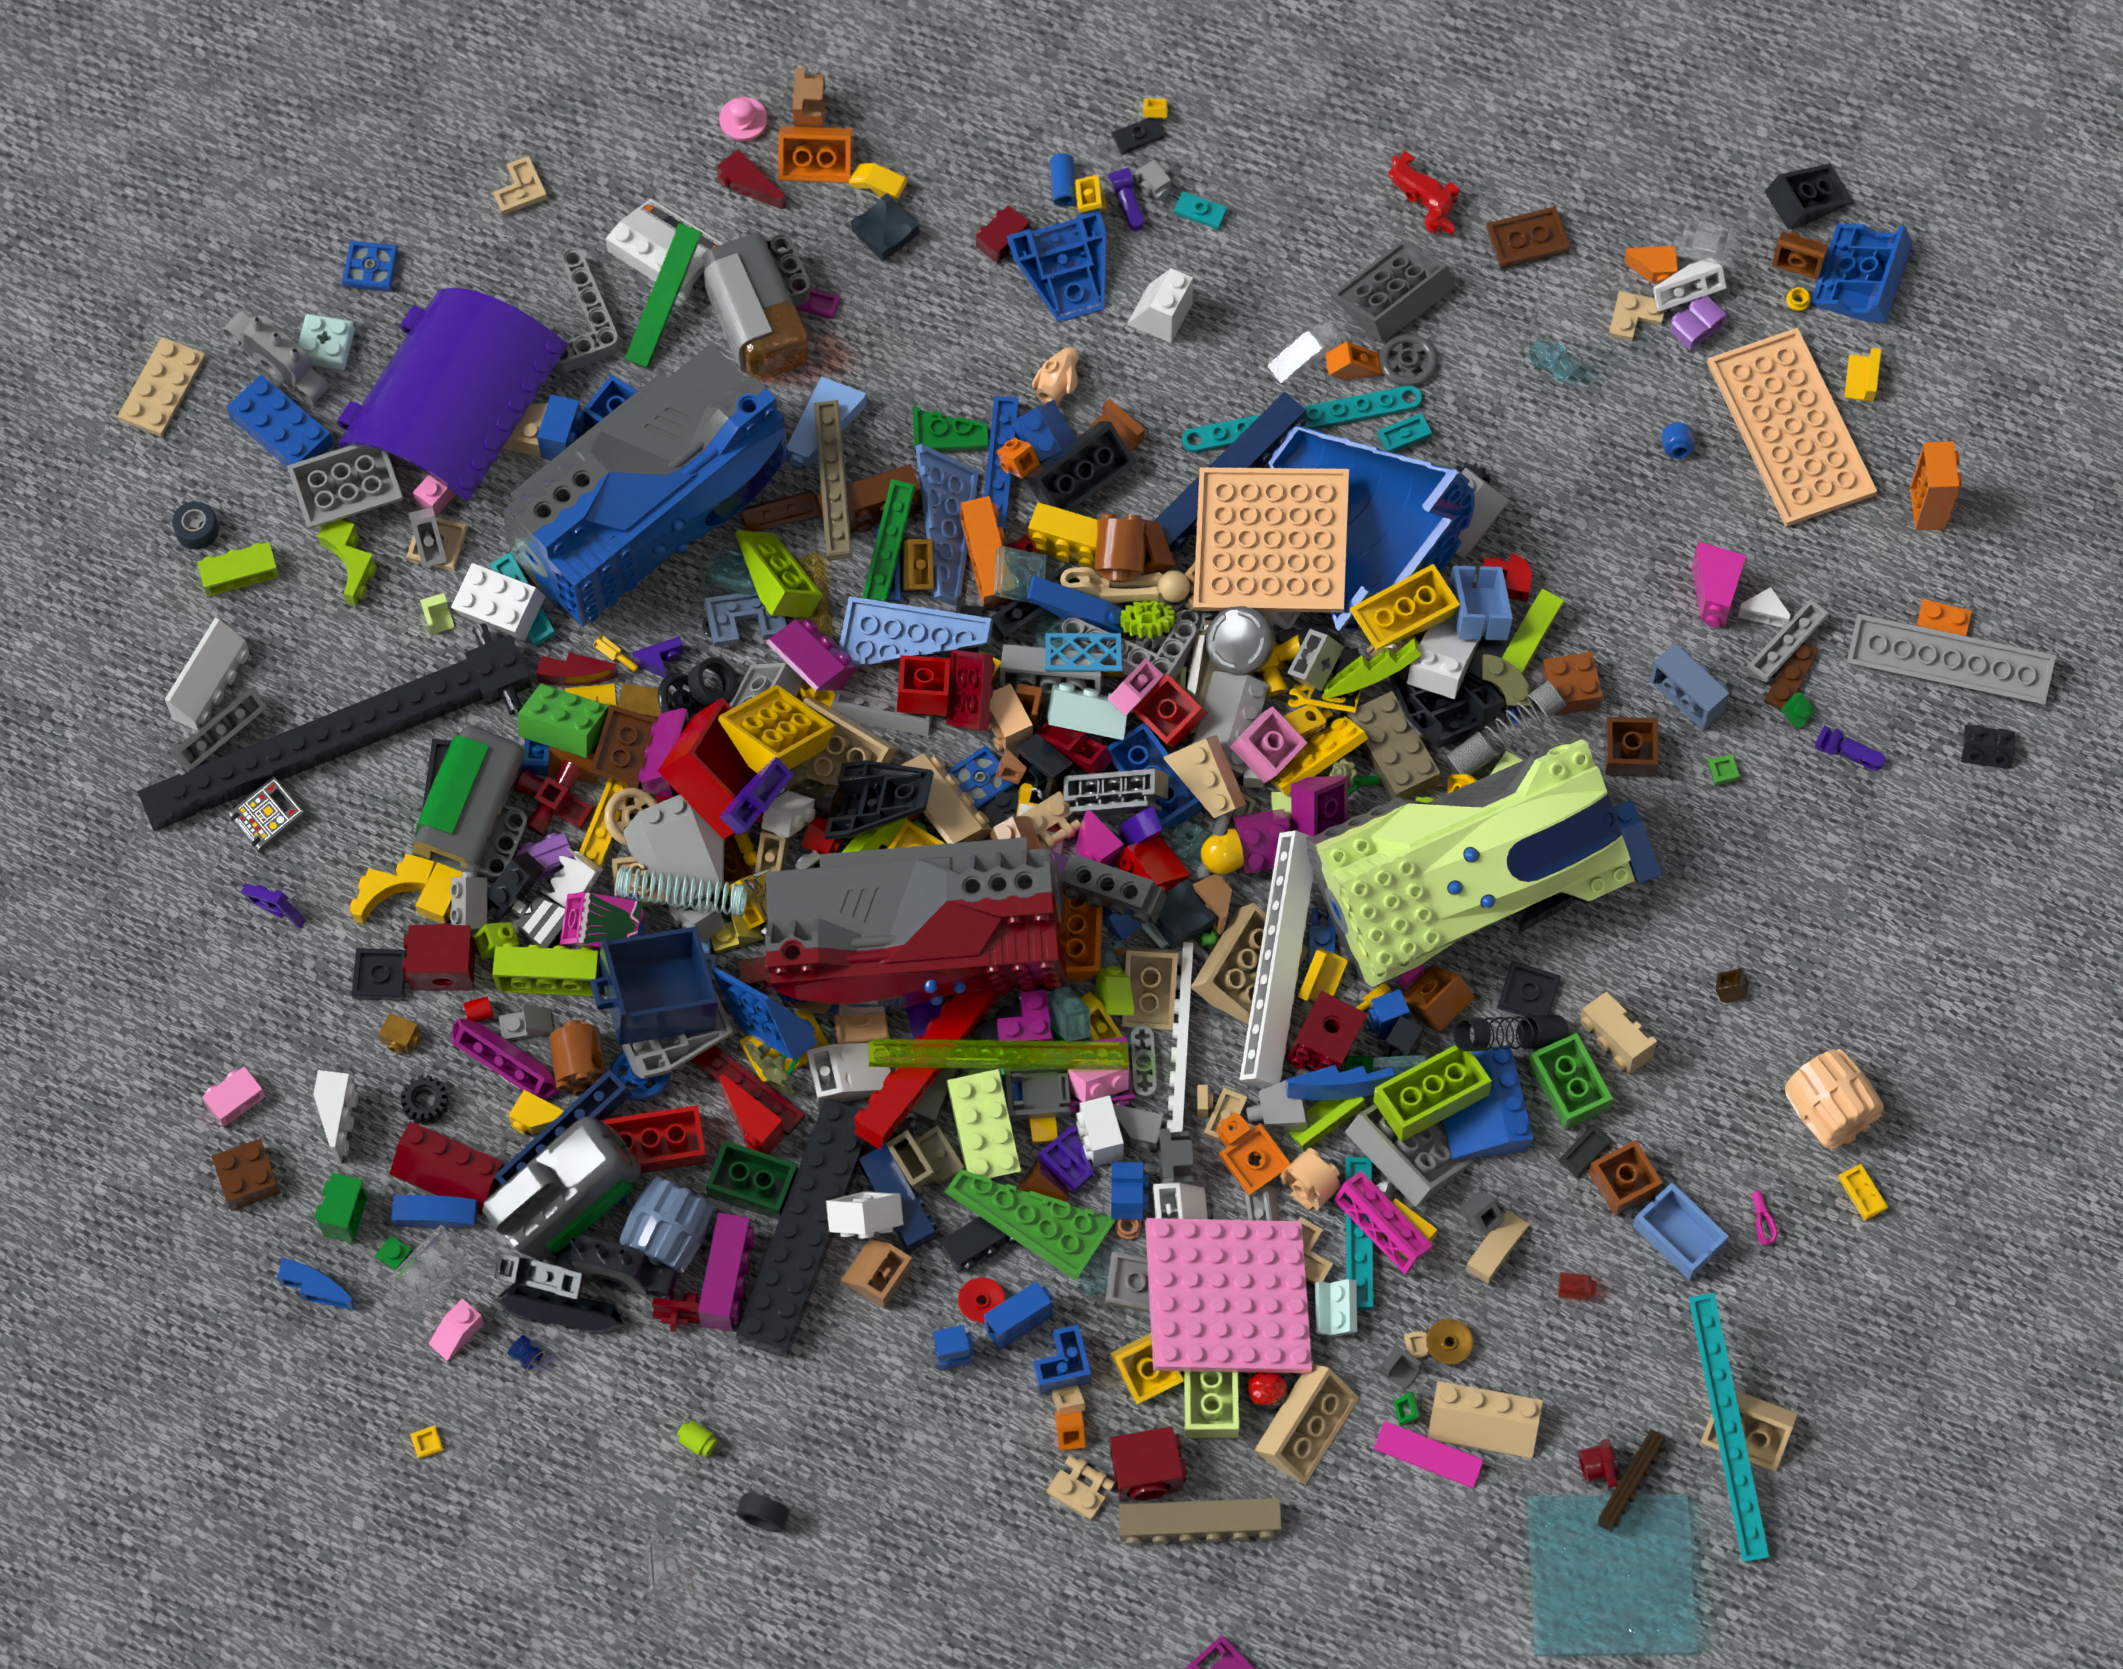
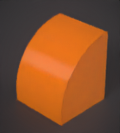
(1070, 1431)

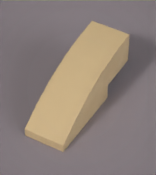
(1496, 1247)

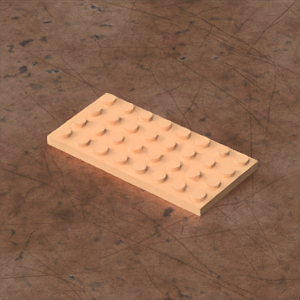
(1791, 427)

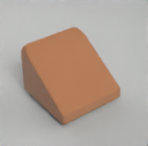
(1010, 768)

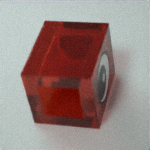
(755, 973)

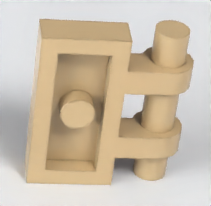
(1049, 813)
(1077, 1495)

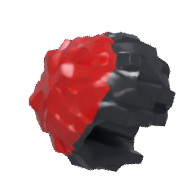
(1267, 1390)

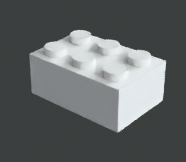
(498, 601)

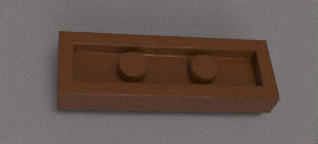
(780, 511)
(1791, 676)

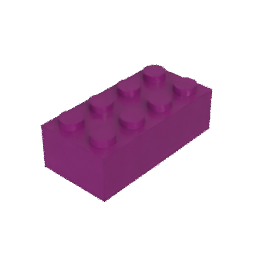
(726, 1272)

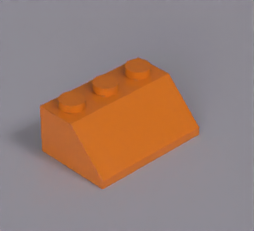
(815, 154)

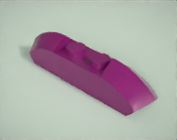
(503, 1058)

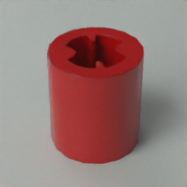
(478, 1009)

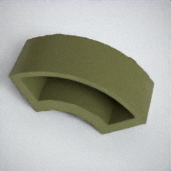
(1506, 679)

